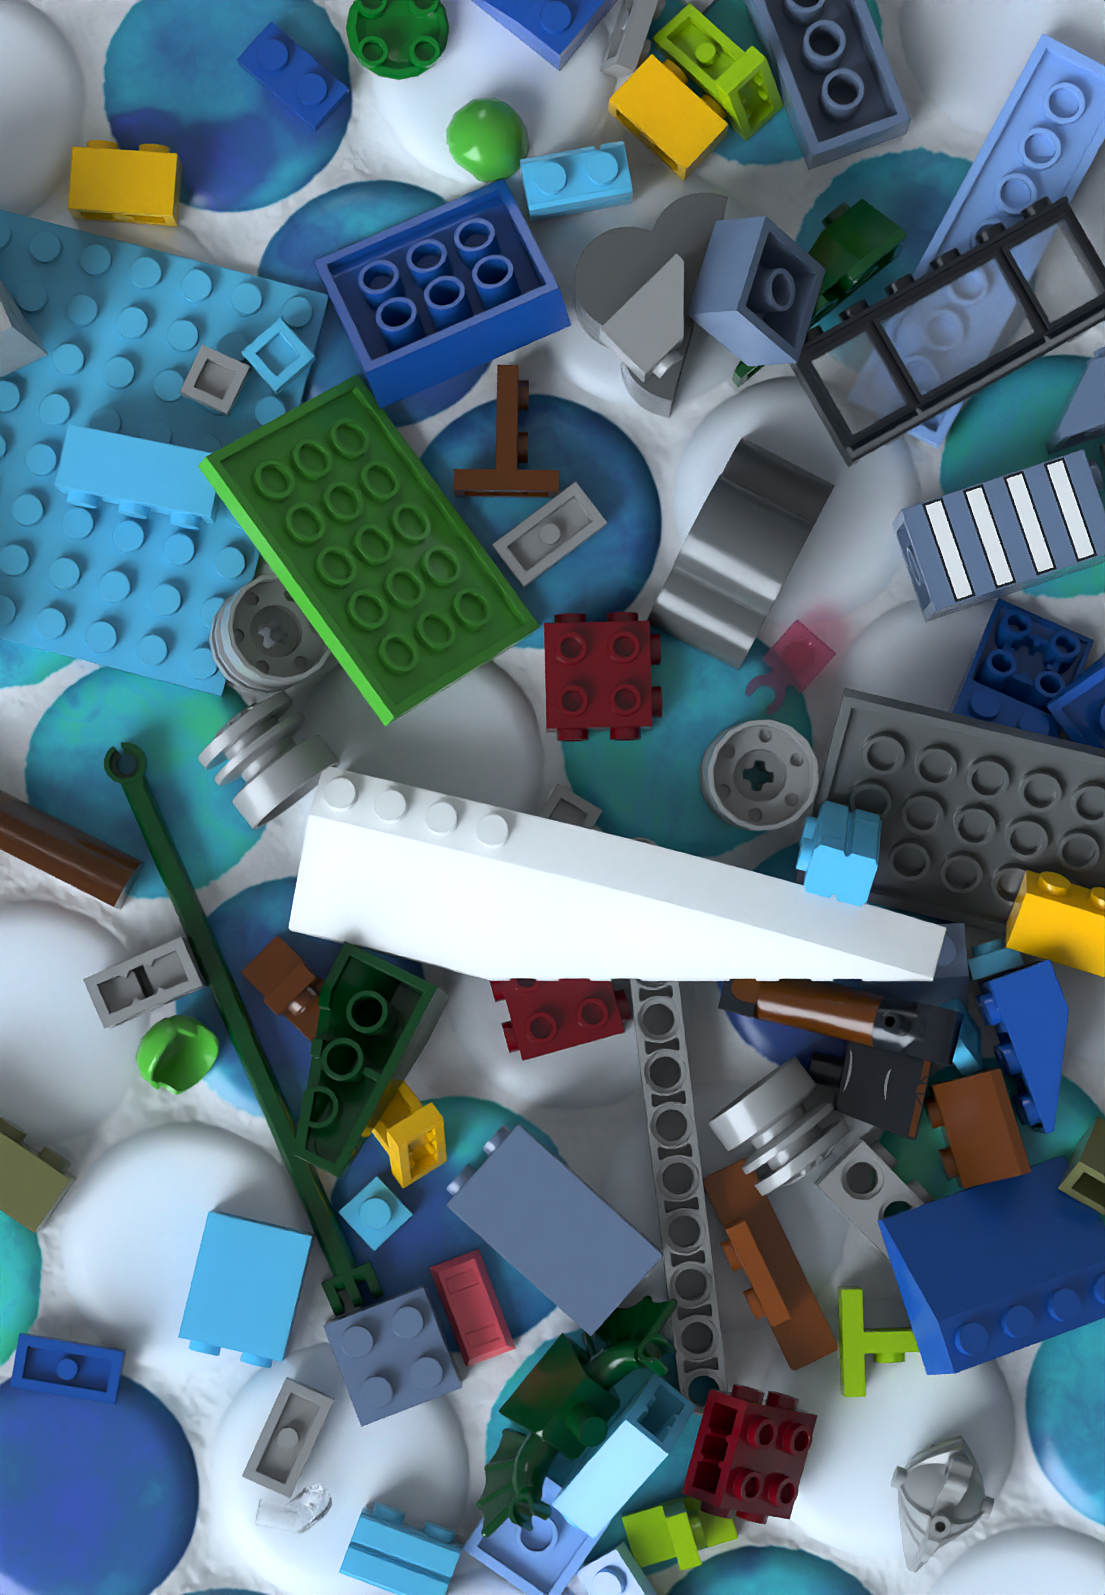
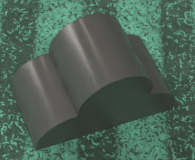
(626, 259)
(739, 553)

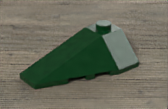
(852, 250)
(364, 1046)

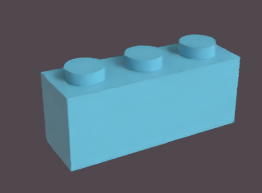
(136, 476)

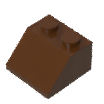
(976, 1128)

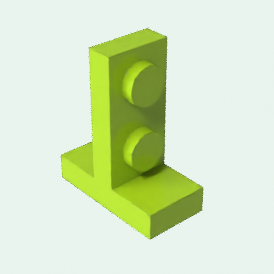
(733, 78)
(855, 1341)
(675, 1530)

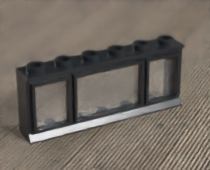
(953, 329)

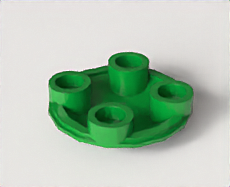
(397, 35)

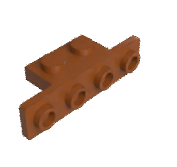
(770, 1265)

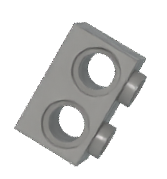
(145, 982)
(869, 1206)

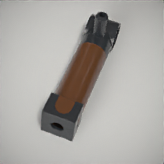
(849, 1015)

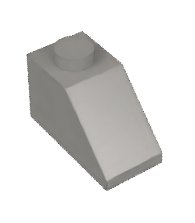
(650, 324)

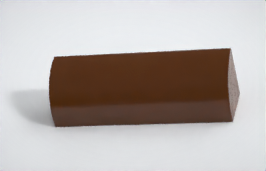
(66, 852)

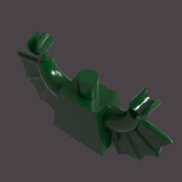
(568, 1407)

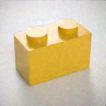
(669, 115)
(125, 184)
(1059, 922)

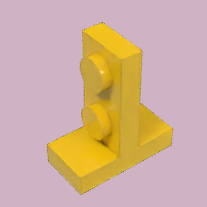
(411, 1136)

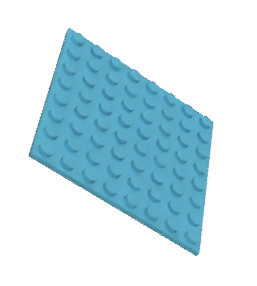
(118, 348)

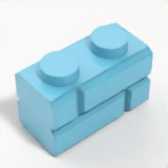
(576, 181)
(840, 852)
(399, 1554)

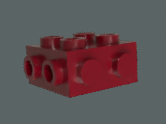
(600, 676)
(559, 1013)
(749, 1454)

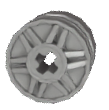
(240, 649)
(780, 754)
(267, 759)
(779, 1127)

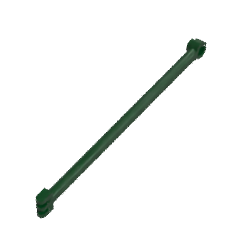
(242, 1033)

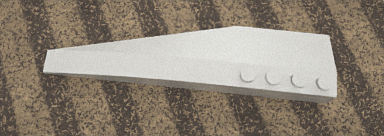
(558, 900)

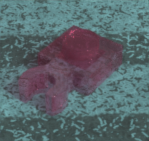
(794, 662)

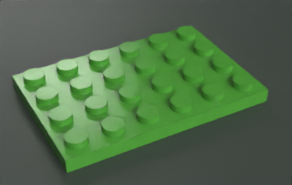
(369, 548)

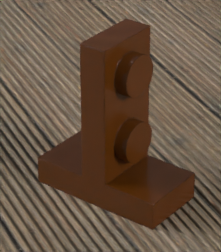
(511, 449)
(288, 985)

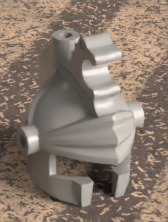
(938, 1499)

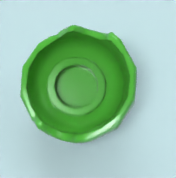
(488, 139)
(177, 1053)

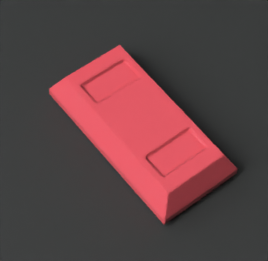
(472, 1307)

